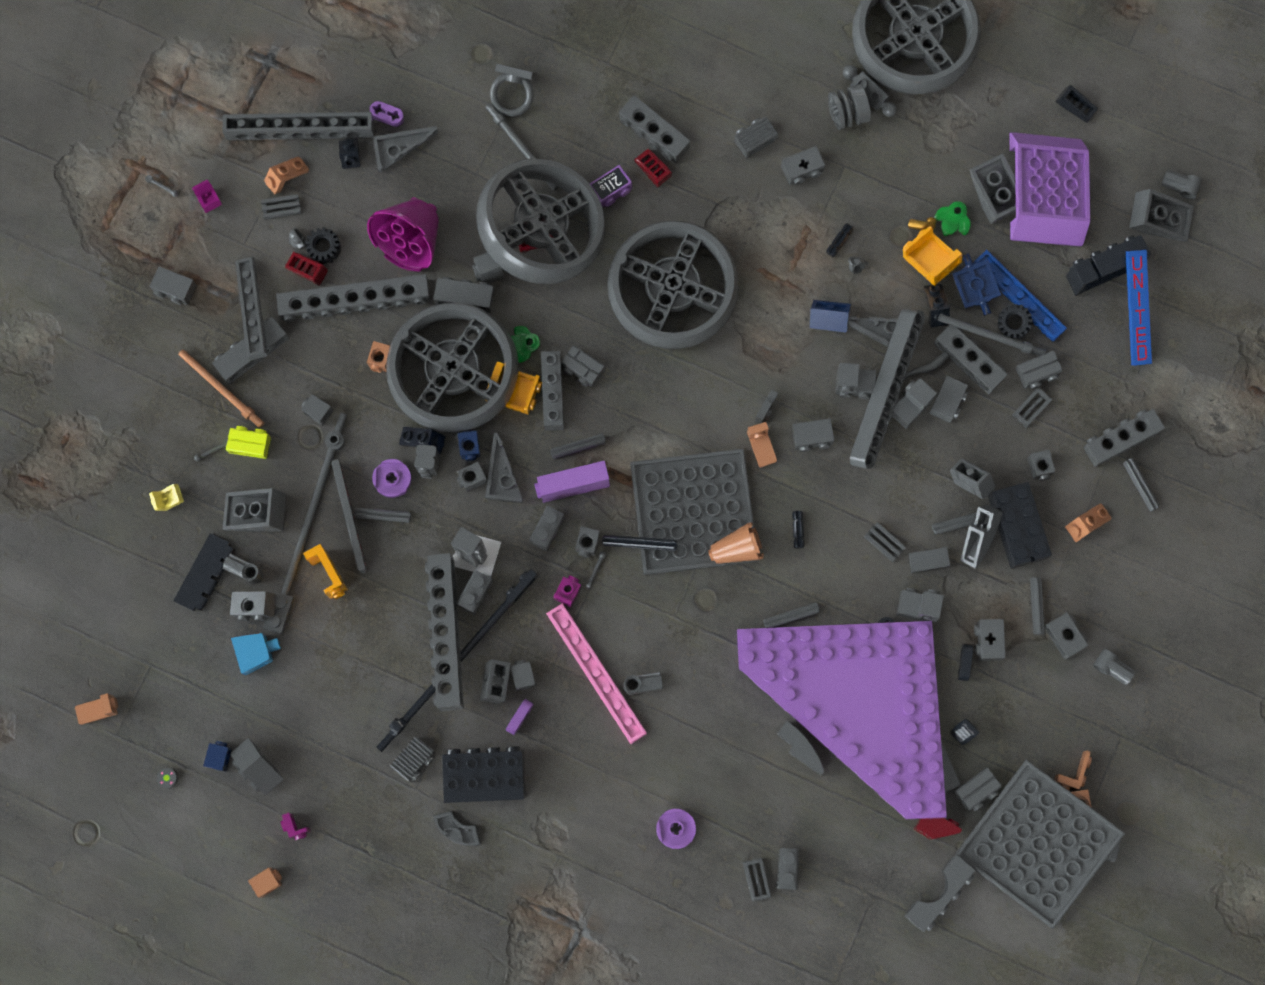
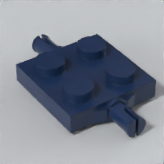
(976, 284)

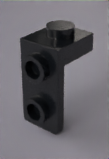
(937, 303)
(414, 436)

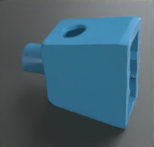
(254, 651)

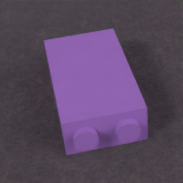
(572, 482)

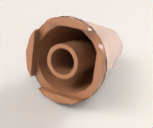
(737, 546)

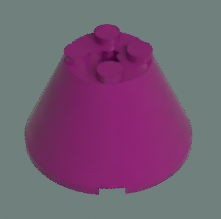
(406, 233)

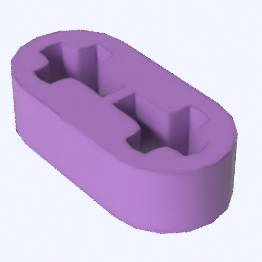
(388, 110)
(519, 717)

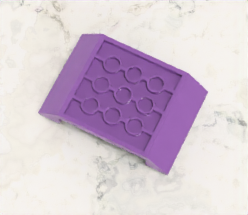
(1050, 189)

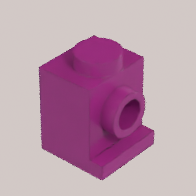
(564, 597)

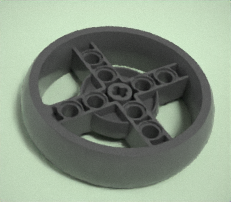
(945, 73)
(580, 196)
(693, 238)
(408, 339)

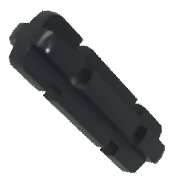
(839, 240)
(798, 529)

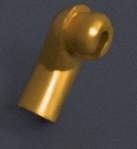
(919, 225)

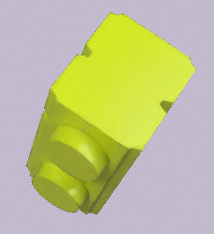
(248, 442)

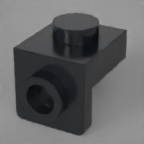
(349, 153)

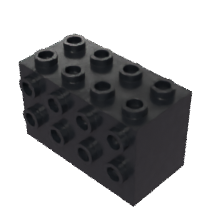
(483, 775)

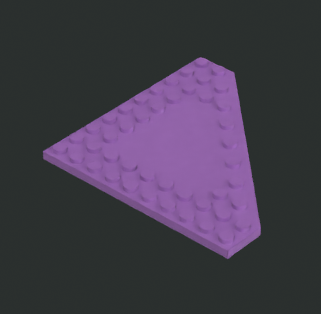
(862, 696)

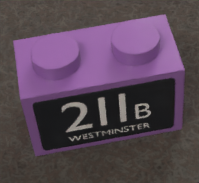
(611, 186)

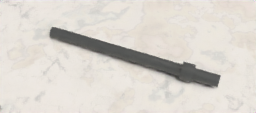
(500, 120)
(1025, 346)

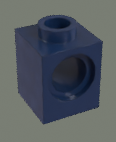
(465, 438)
(217, 756)

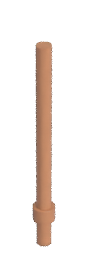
(247, 412)

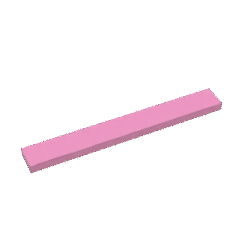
(596, 673)

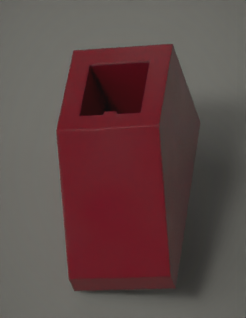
(937, 827)

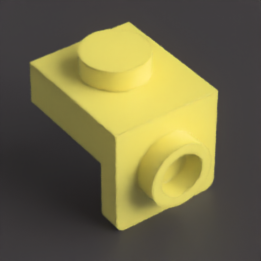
(166, 498)

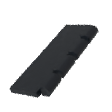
(200, 576)

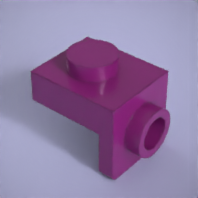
(206, 196)
(288, 824)

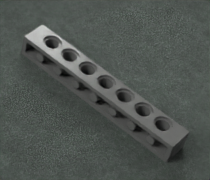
(298, 126)
(287, 300)
(453, 699)

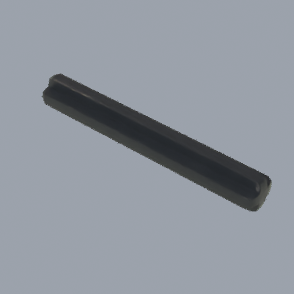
(639, 542)

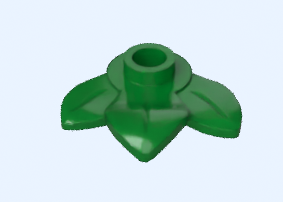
(951, 221)
(521, 339)

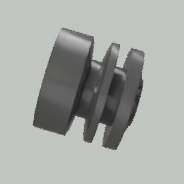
(845, 107)

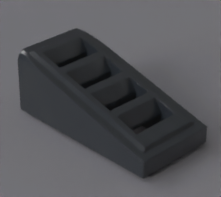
(1073, 108)
(964, 732)

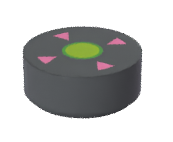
(167, 778)

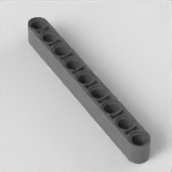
(887, 388)

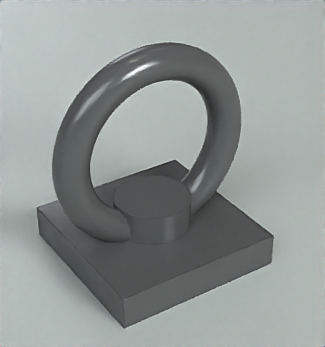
(517, 76)

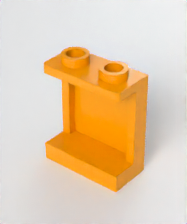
(931, 256)
(525, 390)
(319, 554)

